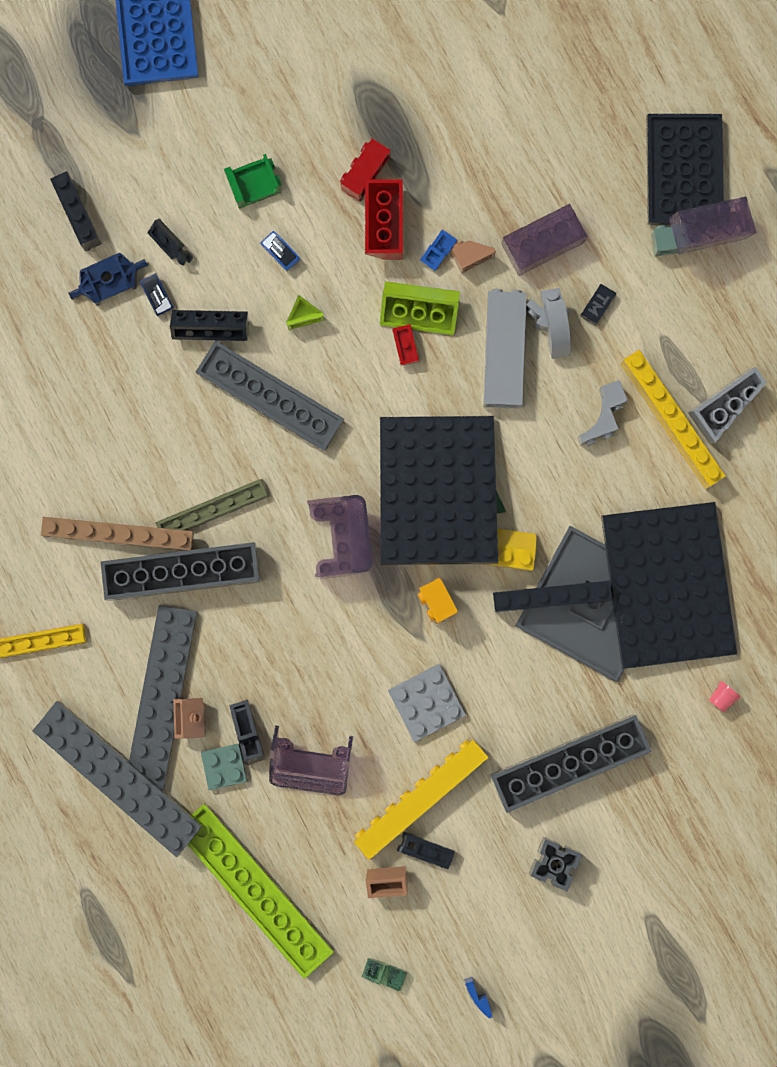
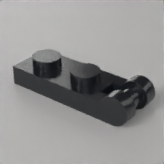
(426, 851)

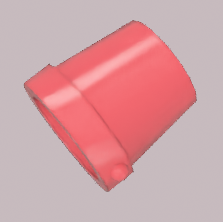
(724, 697)

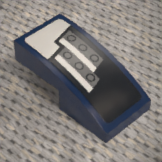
(156, 294)

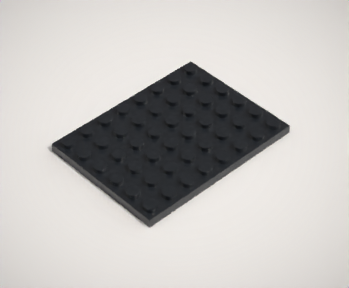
(438, 490)
(668, 585)

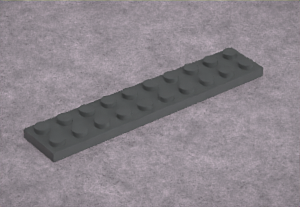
(161, 685)
(117, 778)

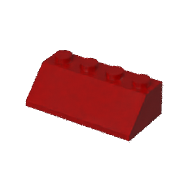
(384, 218)

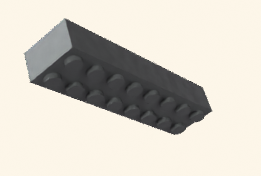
(180, 571)
(570, 763)

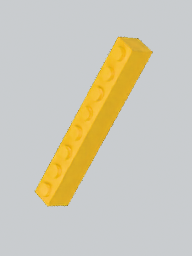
(672, 419)
(420, 799)

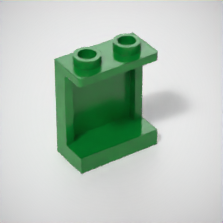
(253, 181)

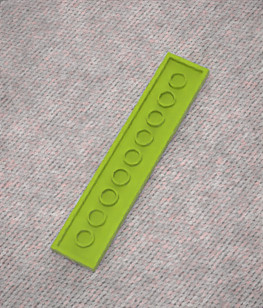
(258, 894)

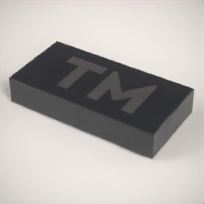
(598, 304)

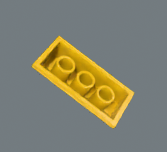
(515, 550)

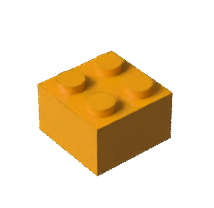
(437, 600)

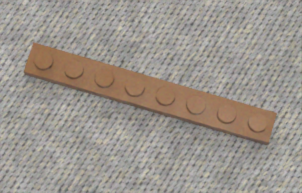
(117, 533)

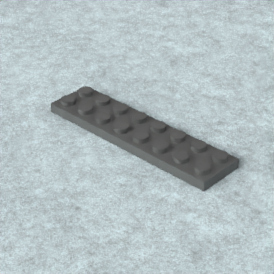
(269, 396)

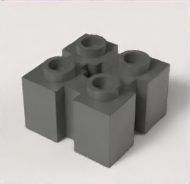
(560, 875)

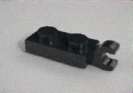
(169, 242)

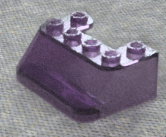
(349, 535)

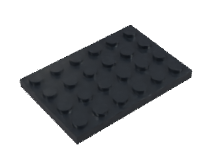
(683, 163)

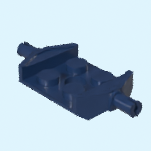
(123, 278)

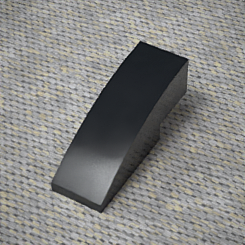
(247, 732)

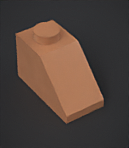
(471, 254)

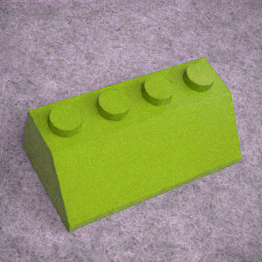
(421, 306)

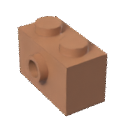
(189, 718)
(387, 882)

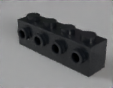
(209, 325)

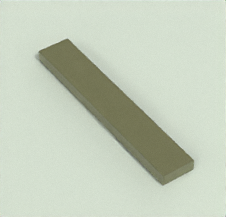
(215, 507)

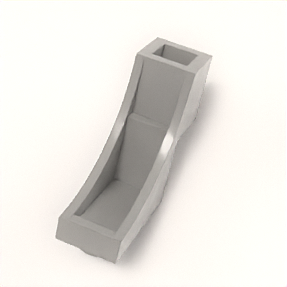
(612, 398)

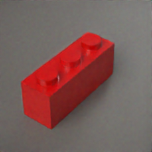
(366, 166)

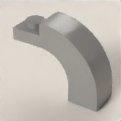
(557, 323)

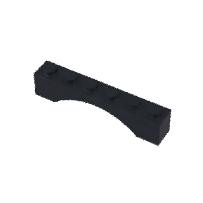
(552, 596)

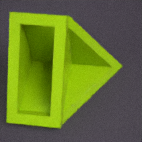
(303, 314)

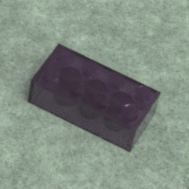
(712, 225)
(544, 239)

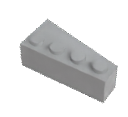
(721, 408)

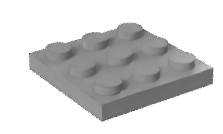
(426, 702)

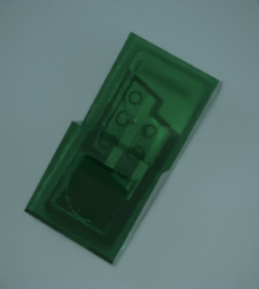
(384, 974)

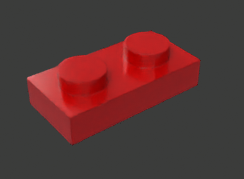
(405, 345)

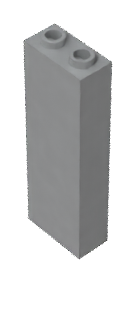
(504, 349)

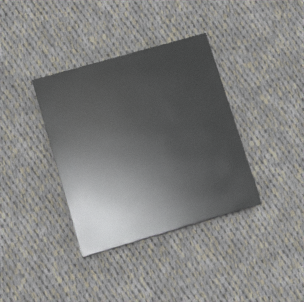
(578, 630)

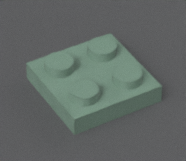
(223, 766)

